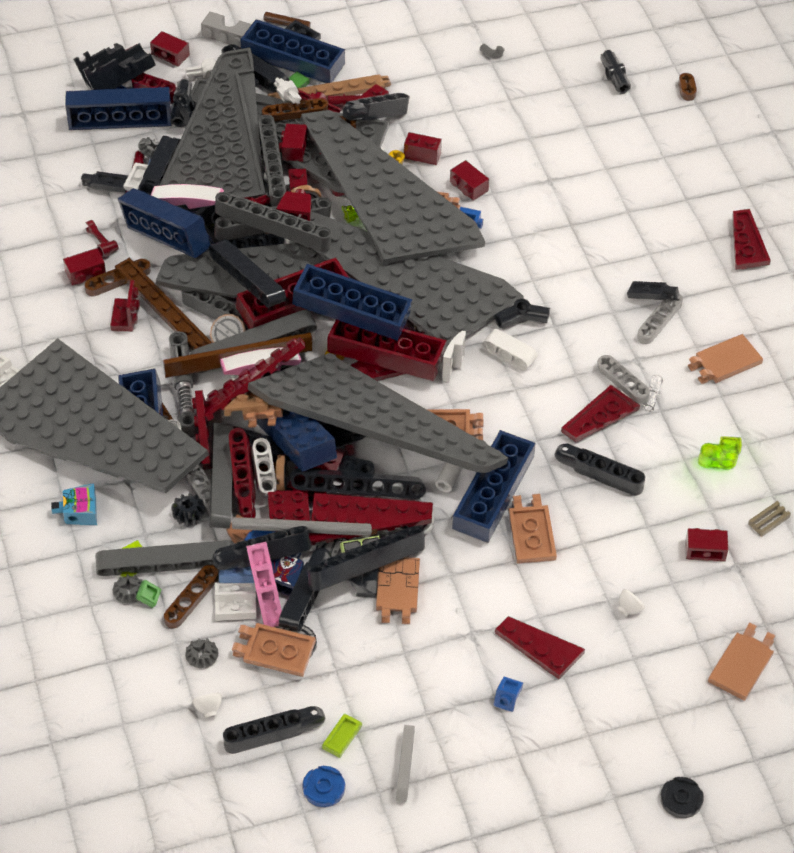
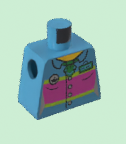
(78, 505)

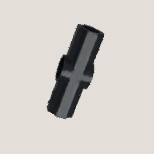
(615, 71)
(176, 117)

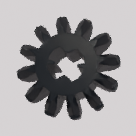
(188, 509)

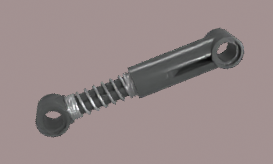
(183, 384)

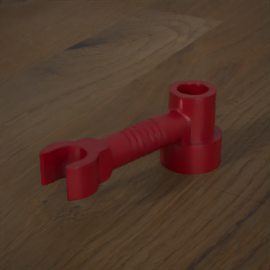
(105, 247)

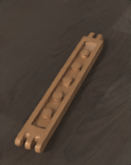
(347, 87)

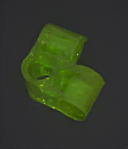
(720, 455)

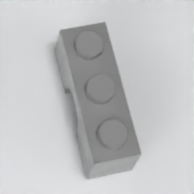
(214, 28)

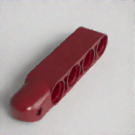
(246, 505)

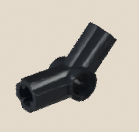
(521, 312)

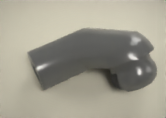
(492, 52)

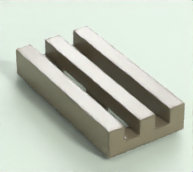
(779, 510)

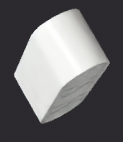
(510, 349)
(263, 458)

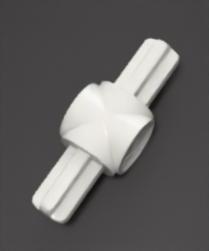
(204, 70)
(287, 91)

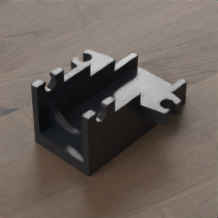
(113, 66)

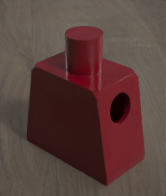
(296, 204)

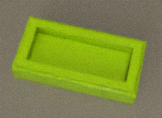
(342, 735)

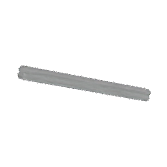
(313, 526)

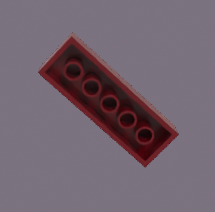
(257, 314)
(411, 354)

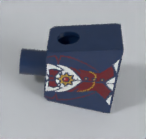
(286, 572)

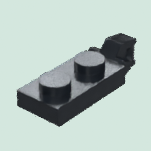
(185, 104)
(105, 181)
(652, 290)

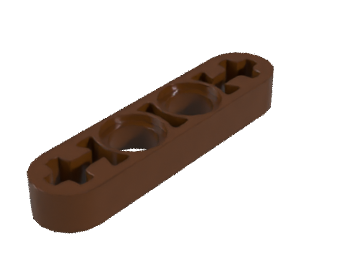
(318, 105)
(112, 274)
(189, 595)

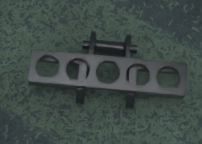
(252, 435)

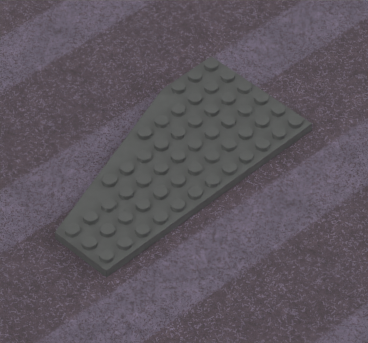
(88, 418)

